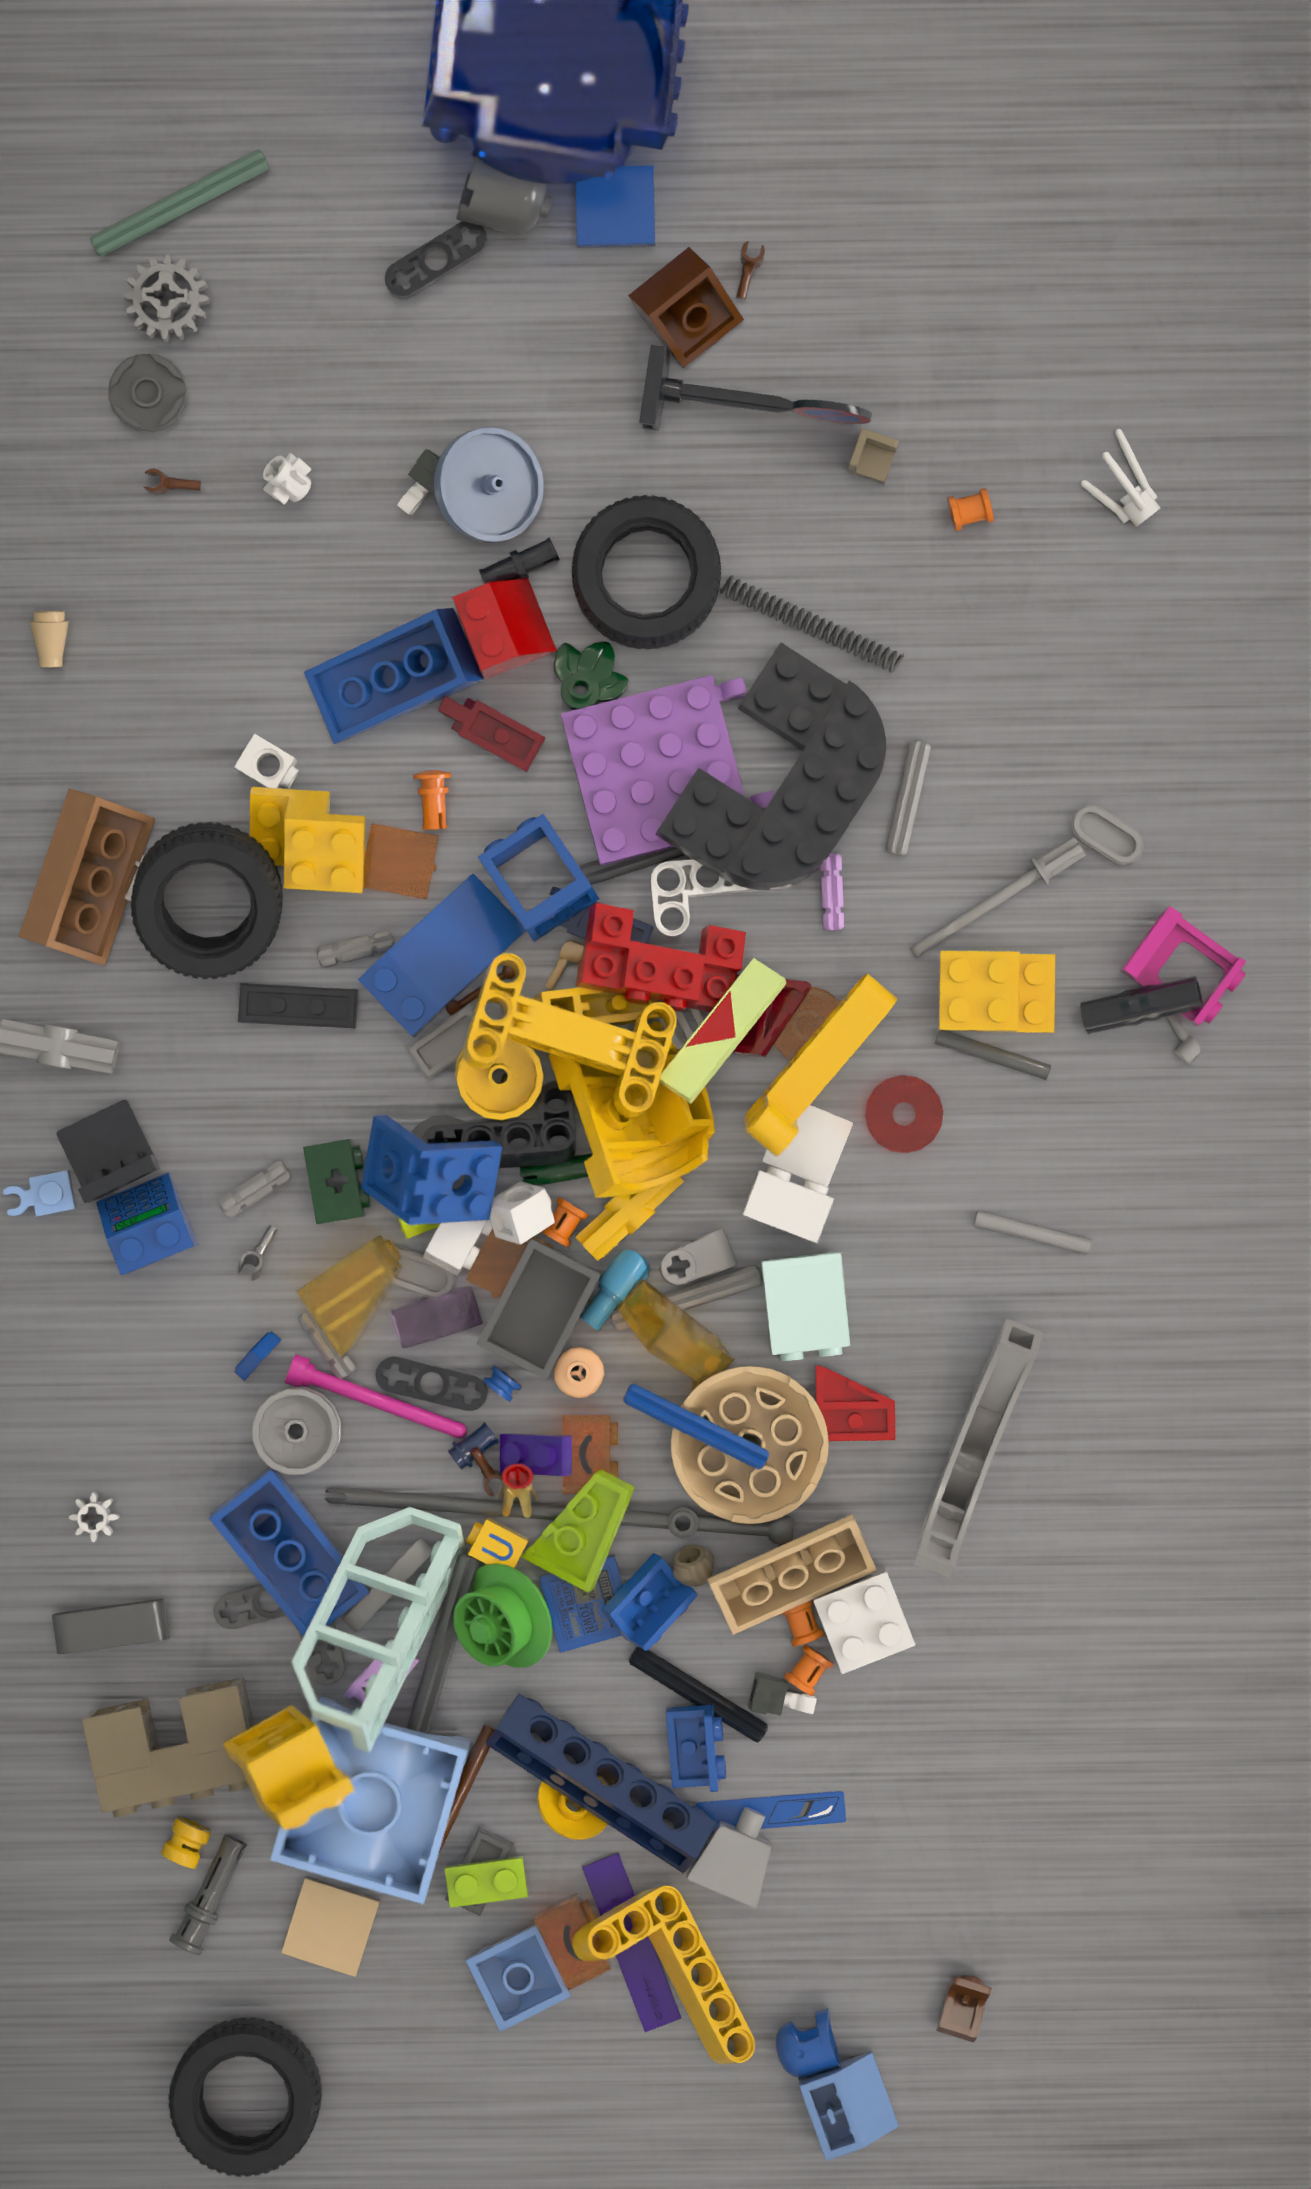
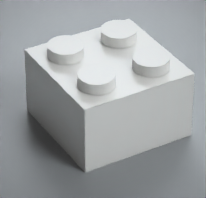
(787, 1204)
(864, 1621)

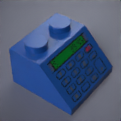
(145, 1224)

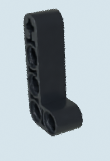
(535, 1131)

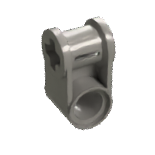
(704, 1257)

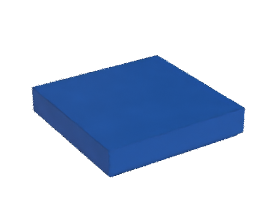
(616, 209)

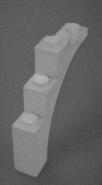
(975, 1446)

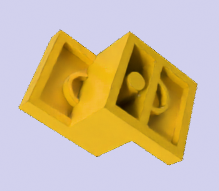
(313, 846)
(997, 991)
(288, 1768)

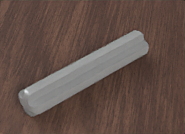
(908, 798)

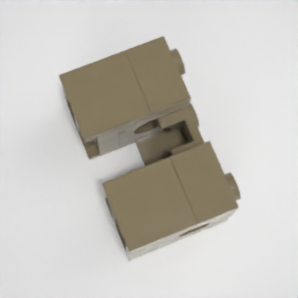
(135, 1771)

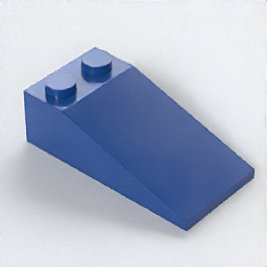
(393, 674)
(442, 955)
(284, 1548)

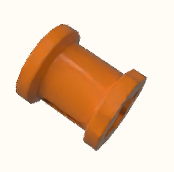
(970, 509)
(566, 1220)
(803, 1624)
(808, 1670)

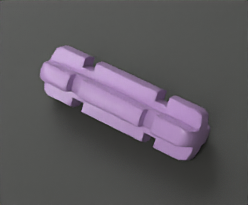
(832, 893)

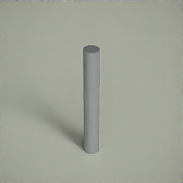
(1032, 1232)

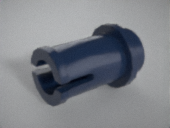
(481, 1438)

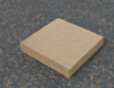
(330, 1926)

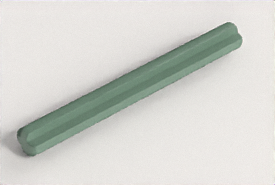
(179, 203)

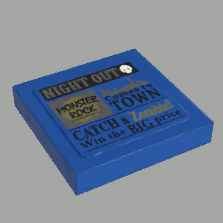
(578, 1614)

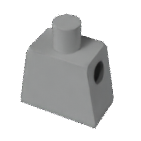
(734, 1859)

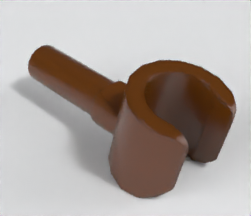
(749, 265)
(170, 483)
(486, 1470)

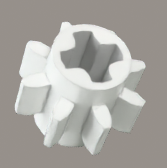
(287, 478)
(86, 1524)

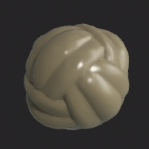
(693, 1565)

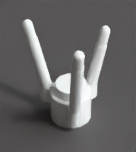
(1139, 501)

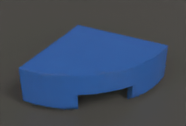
(257, 1355)

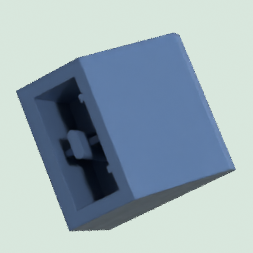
(848, 2105)

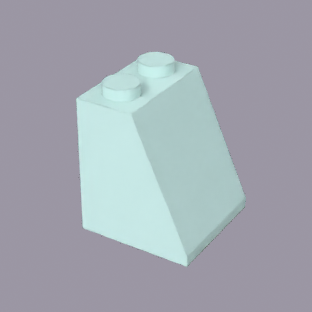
(805, 1305)

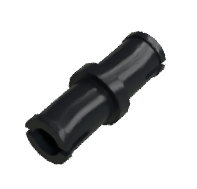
(521, 563)

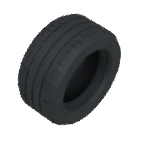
(635, 516)
(189, 952)
(238, 2153)

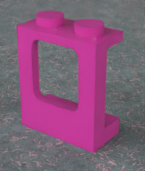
(1159, 945)

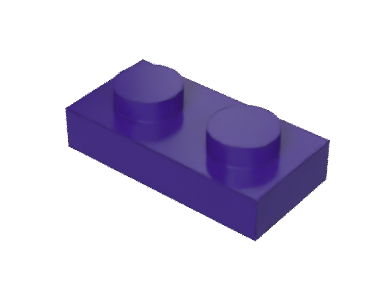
(541, 1453)

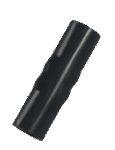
(1141, 1005)

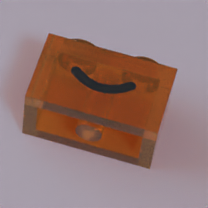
(591, 1444)
(557, 1927)

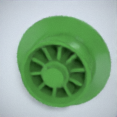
(503, 1619)

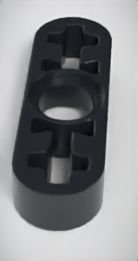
(433, 276)
(405, 1367)

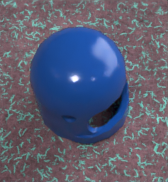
(809, 2050)

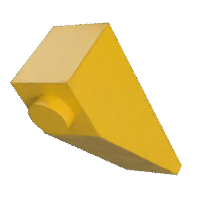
(595, 1005)

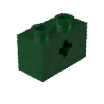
(320, 1164)

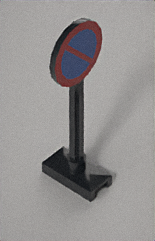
(661, 388)

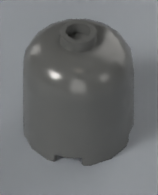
(502, 200)

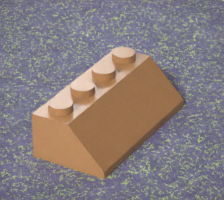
(86, 876)

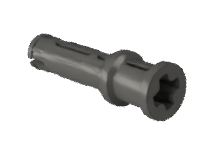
(201, 1911)

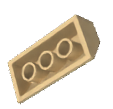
(792, 1574)

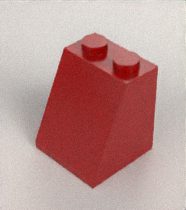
(504, 625)

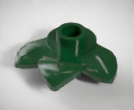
(590, 669)

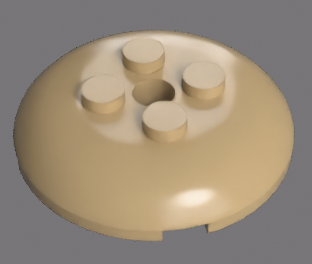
(788, 1427)

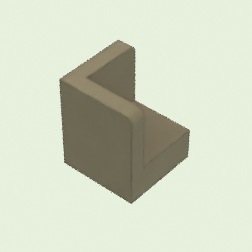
(873, 456)

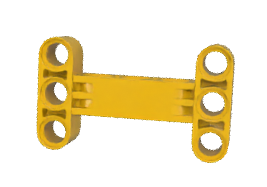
(570, 1035)

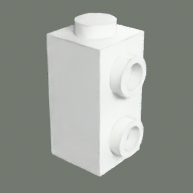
(455, 1244)

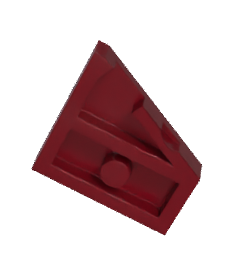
(773, 1020)

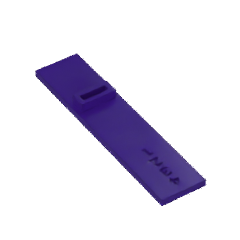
(640, 1961)

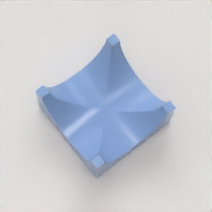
(393, 1821)

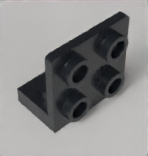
(107, 1151)

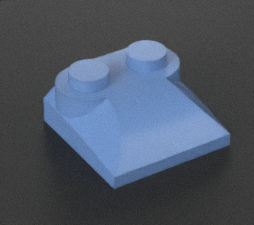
(517, 1977)

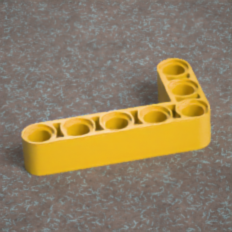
(775, 1113)
(677, 1963)

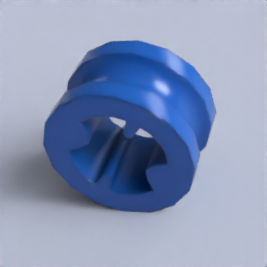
(502, 1383)

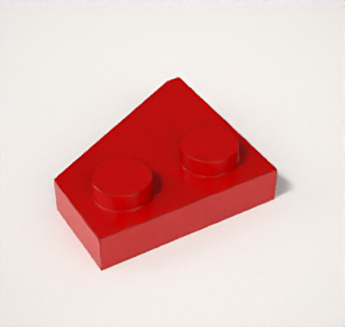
(852, 1409)

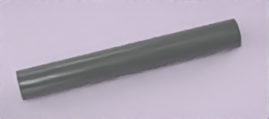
(993, 1054)

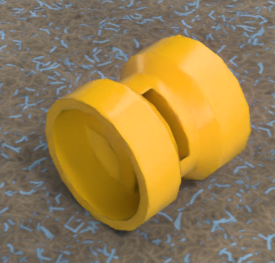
(186, 1842)

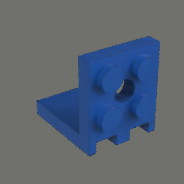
(418, 1177)

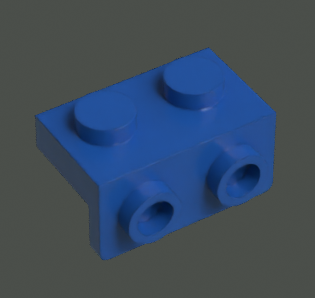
(648, 1603)
(693, 1747)

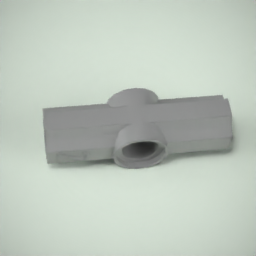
(58, 1046)

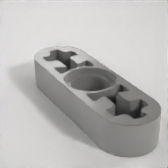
(401, 1571)

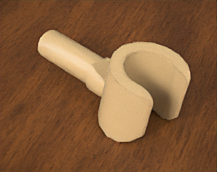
(571, 952)

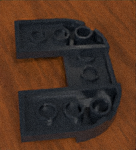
(816, 801)

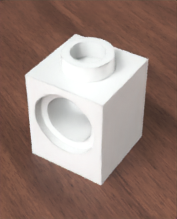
(255, 752)
(521, 1212)

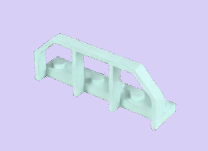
(412, 1624)

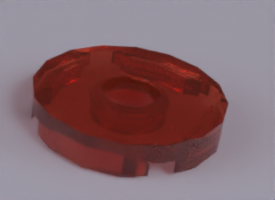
(927, 1114)

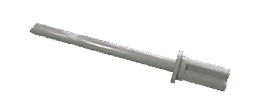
(1045, 867)

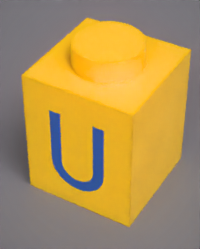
(496, 1543)

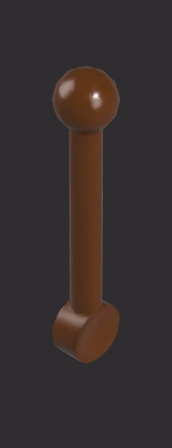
(456, 1006)

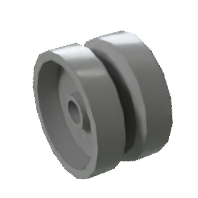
(320, 1425)

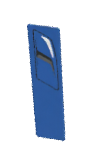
(782, 1810)

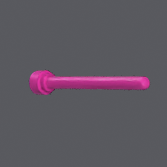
(304, 1373)

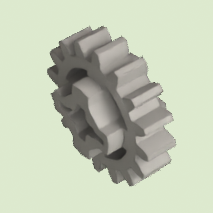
(166, 315)

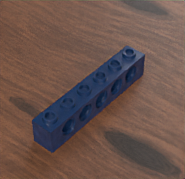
(580, 1783)

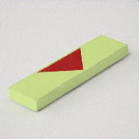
(722, 1030)

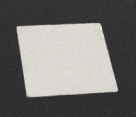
(815, 1147)

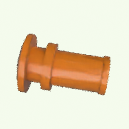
(433, 798)

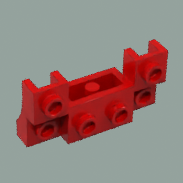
(656, 972)

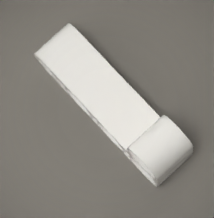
(687, 888)

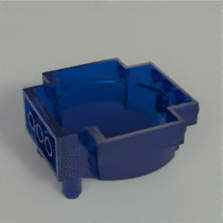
(555, 82)

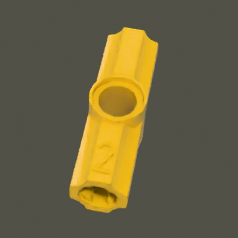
(623, 1217)

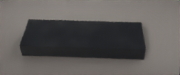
(298, 1006)

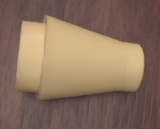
(49, 635)

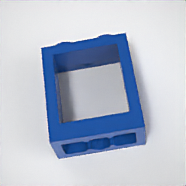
(559, 906)

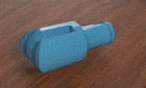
(615, 1285)

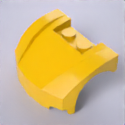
(639, 1150)

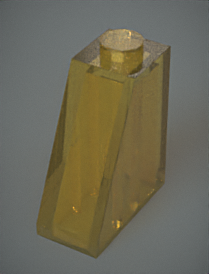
(352, 1291)
(673, 1333)

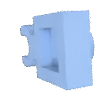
(47, 1194)

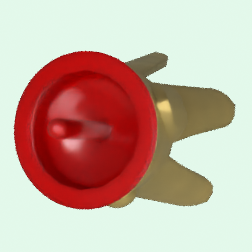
(517, 1483)

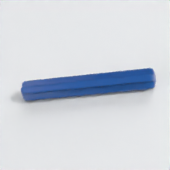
(696, 1426)

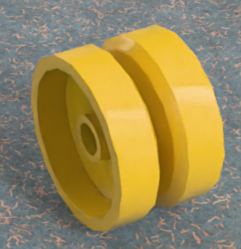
(503, 1098)

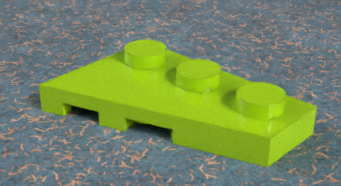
(583, 1533)

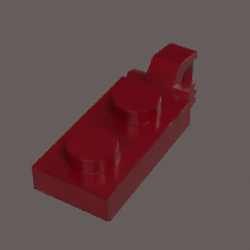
(493, 731)

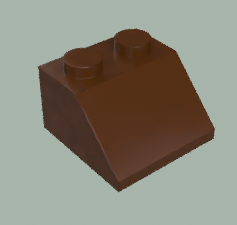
(686, 306)

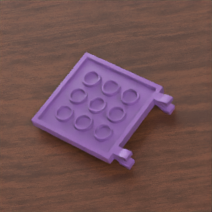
(641, 755)

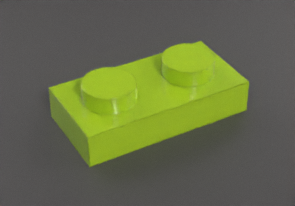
(486, 1881)

